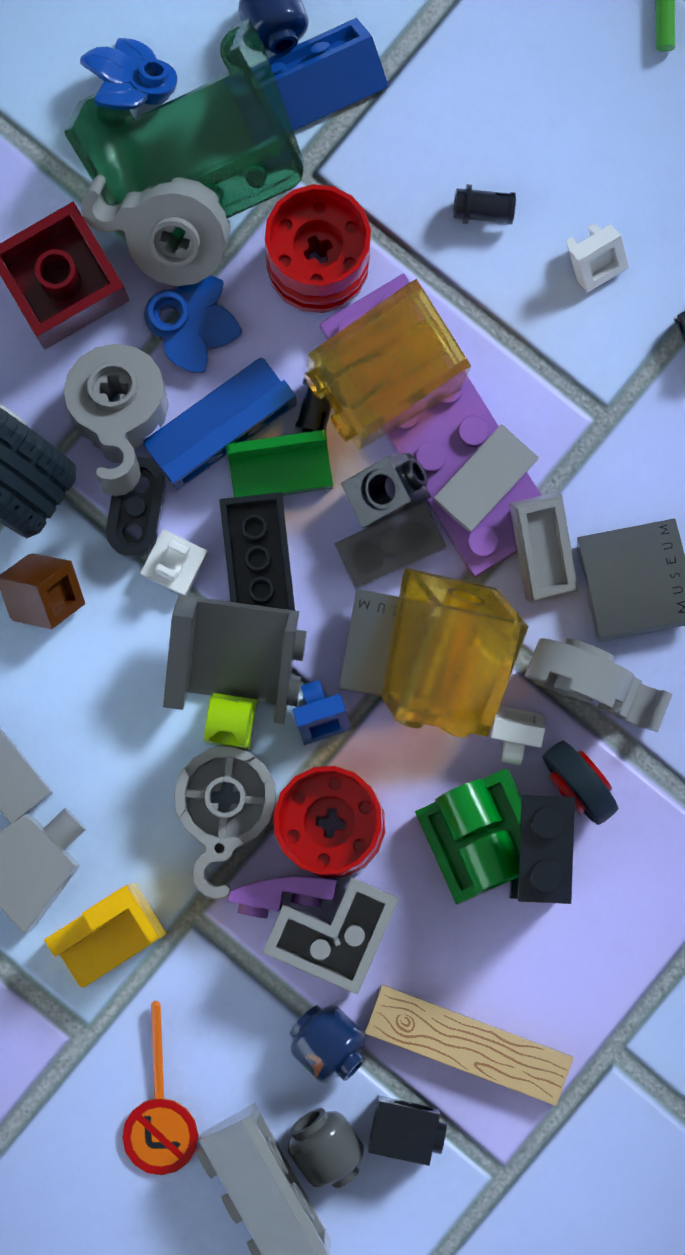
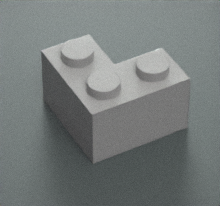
(339, 949)

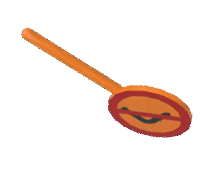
(159, 1132)

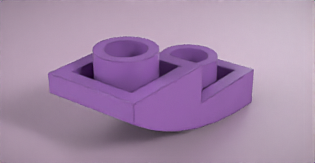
(266, 895)

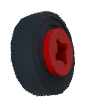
(580, 778)

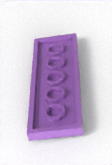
(442, 443)

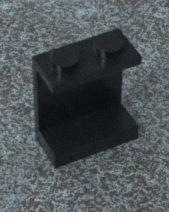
(545, 850)

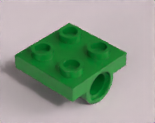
(475, 834)

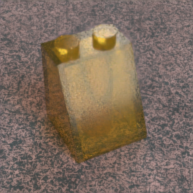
(387, 366)
(450, 654)

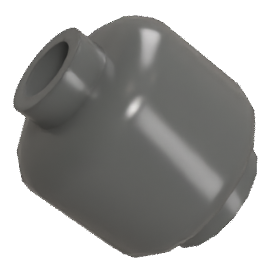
(325, 1148)

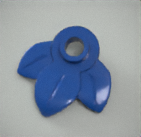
(129, 75)
(198, 326)

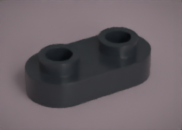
(139, 510)

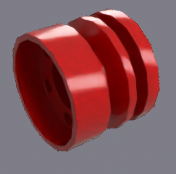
(320, 222)
(312, 798)

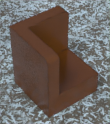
(41, 590)

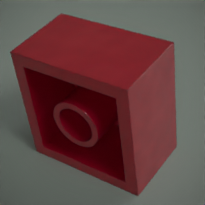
(60, 275)

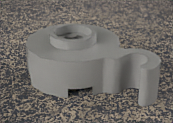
(149, 223)
(119, 424)
(590, 674)
(219, 830)

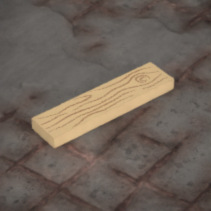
(469, 1045)

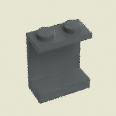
(233, 653)

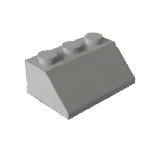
(261, 1187)

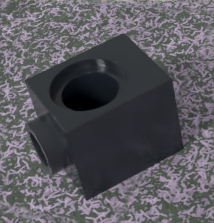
(368, 492)
(406, 1131)

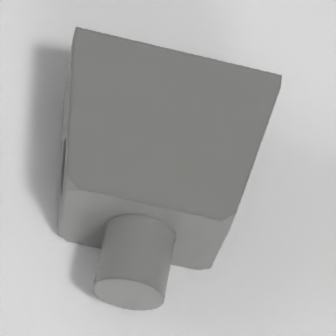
(35, 865)

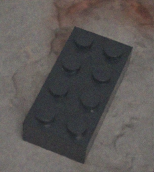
(257, 551)

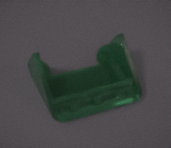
(220, 134)

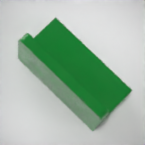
(280, 464)

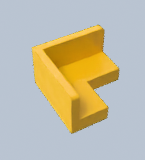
(106, 934)

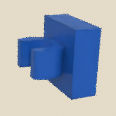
(320, 715)

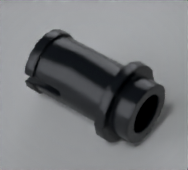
(484, 205)
(313, 412)

